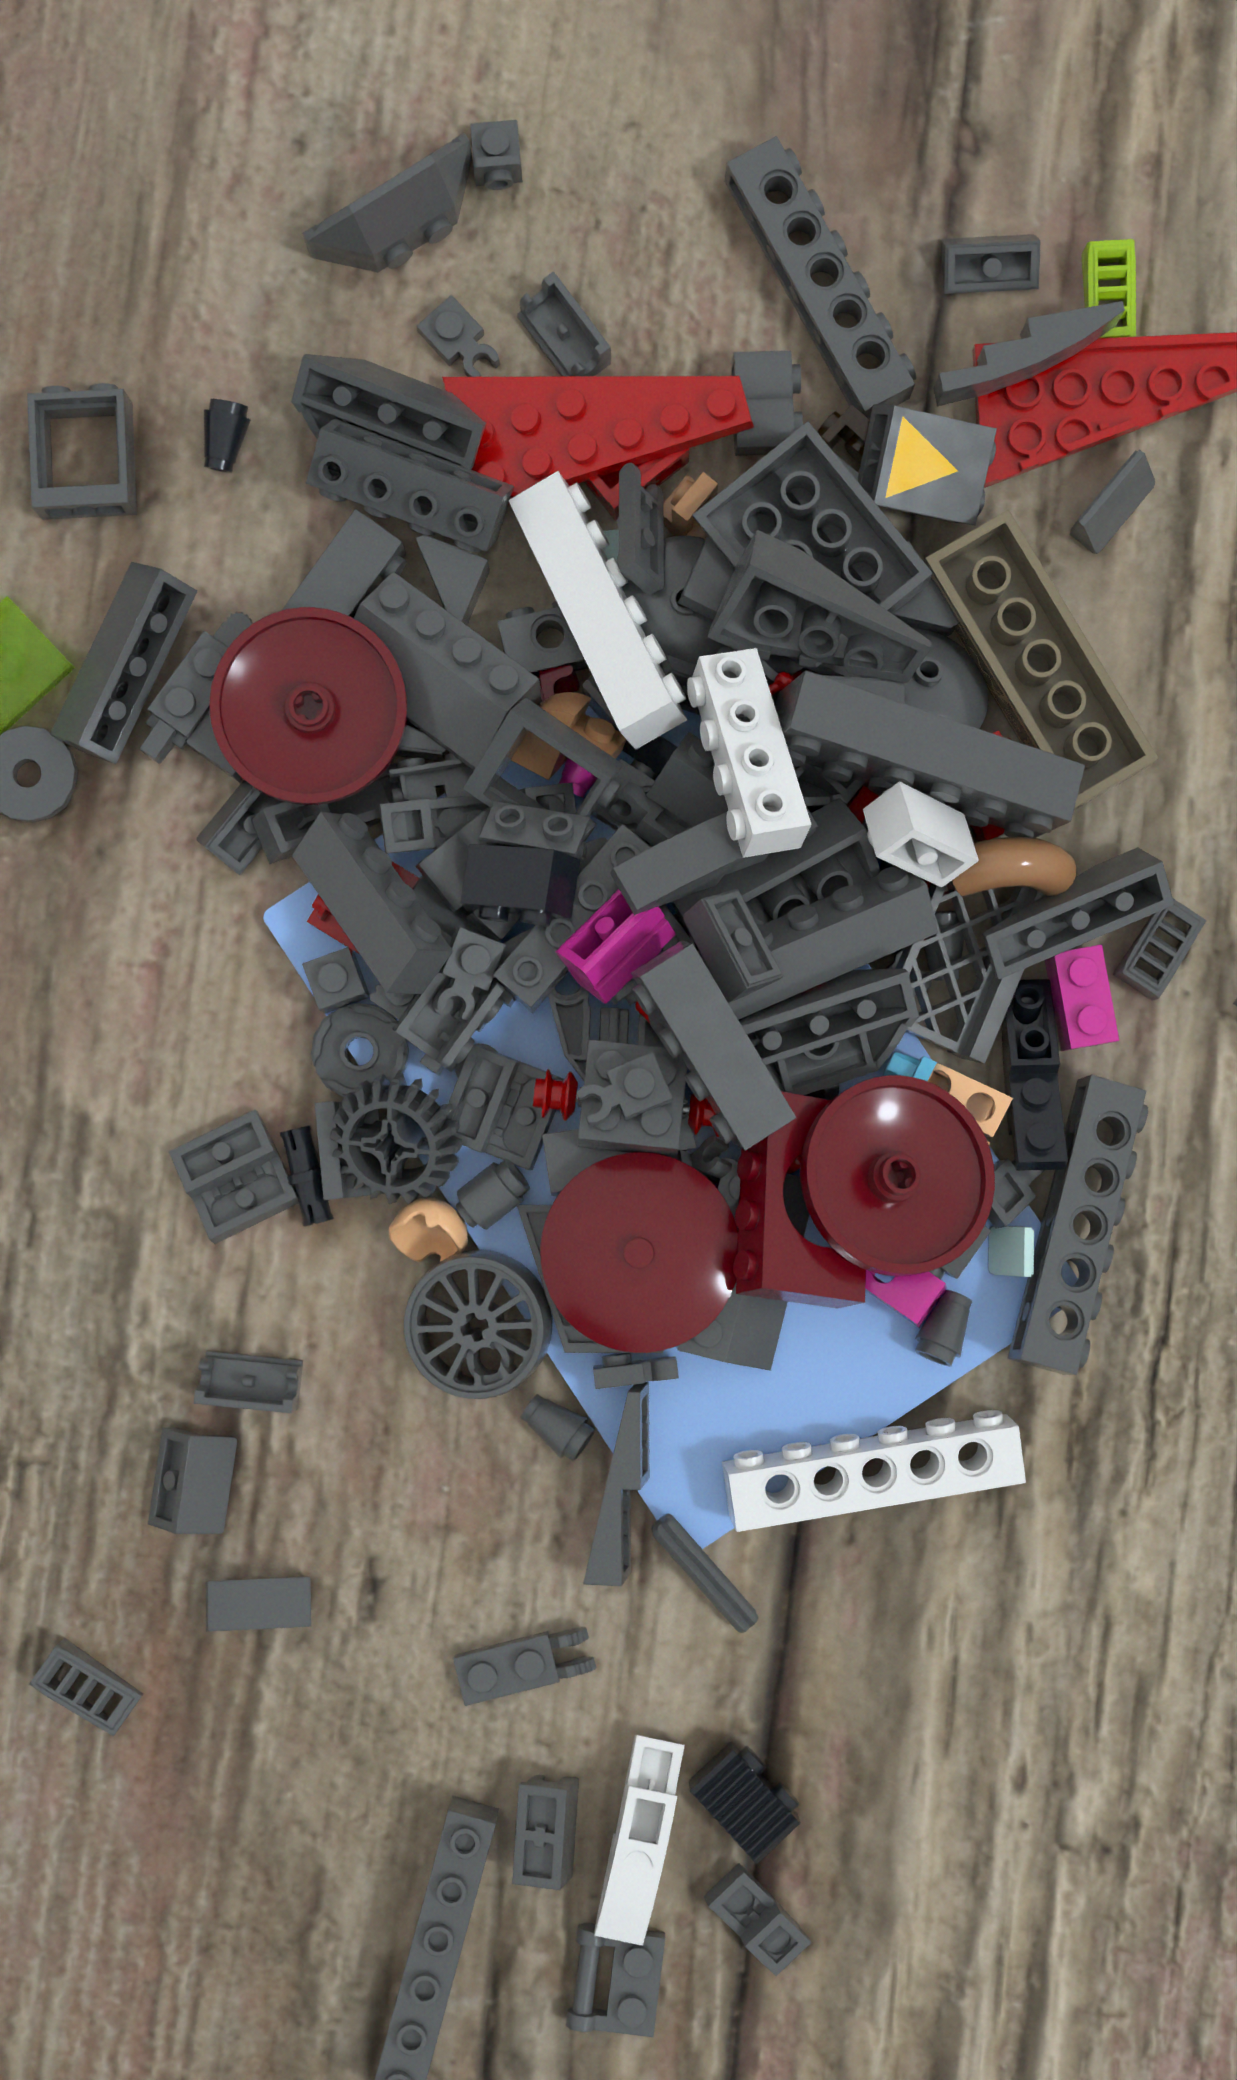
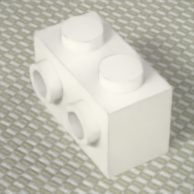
(920, 834)

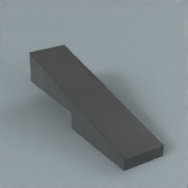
(629, 1470)

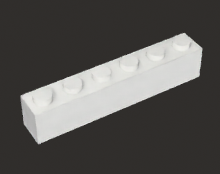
(598, 611)

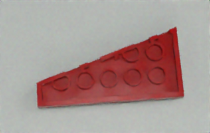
(1103, 395)
(594, 421)

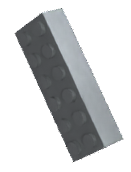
(959, 765)

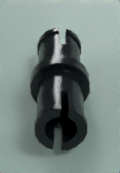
(306, 1175)

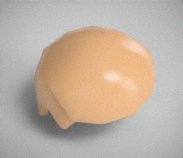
(428, 1228)

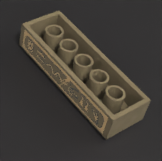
(1037, 656)

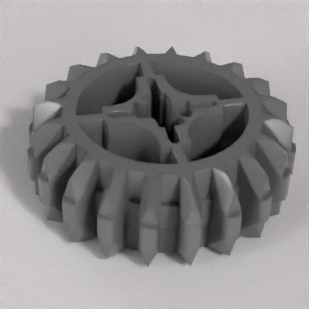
(415, 1124)

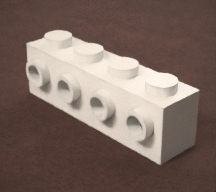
(748, 753)

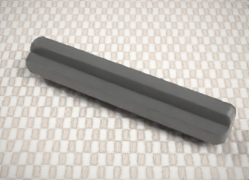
(704, 1573)

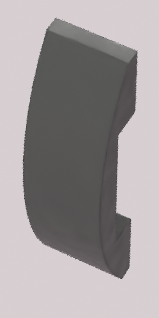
(429, 823)

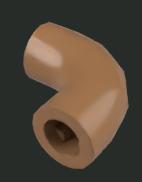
(1018, 863)

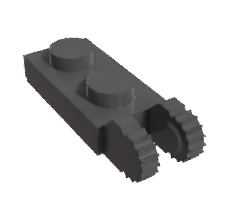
(518, 1665)

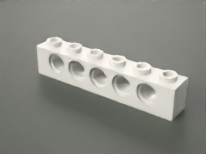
(993, 1466)

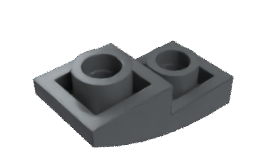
(258, 1604)

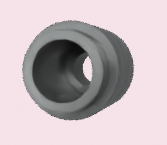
(491, 1194)

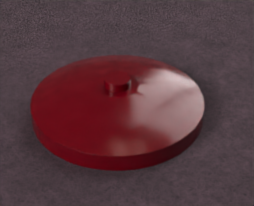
(308, 706)
(897, 1175)
(639, 1252)

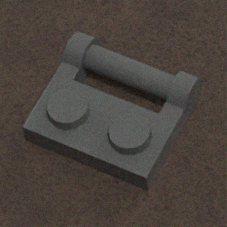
(631, 1989)

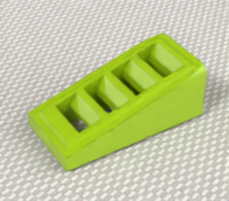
(1111, 252)

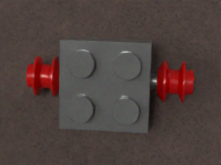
(649, 1132)

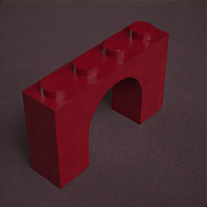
(771, 1253)

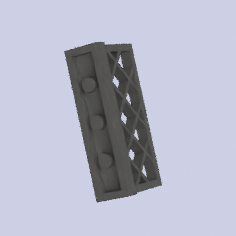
(988, 998)

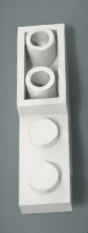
(639, 1840)

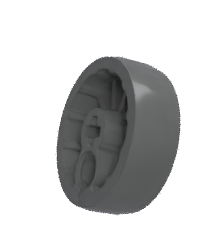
(486, 1382)

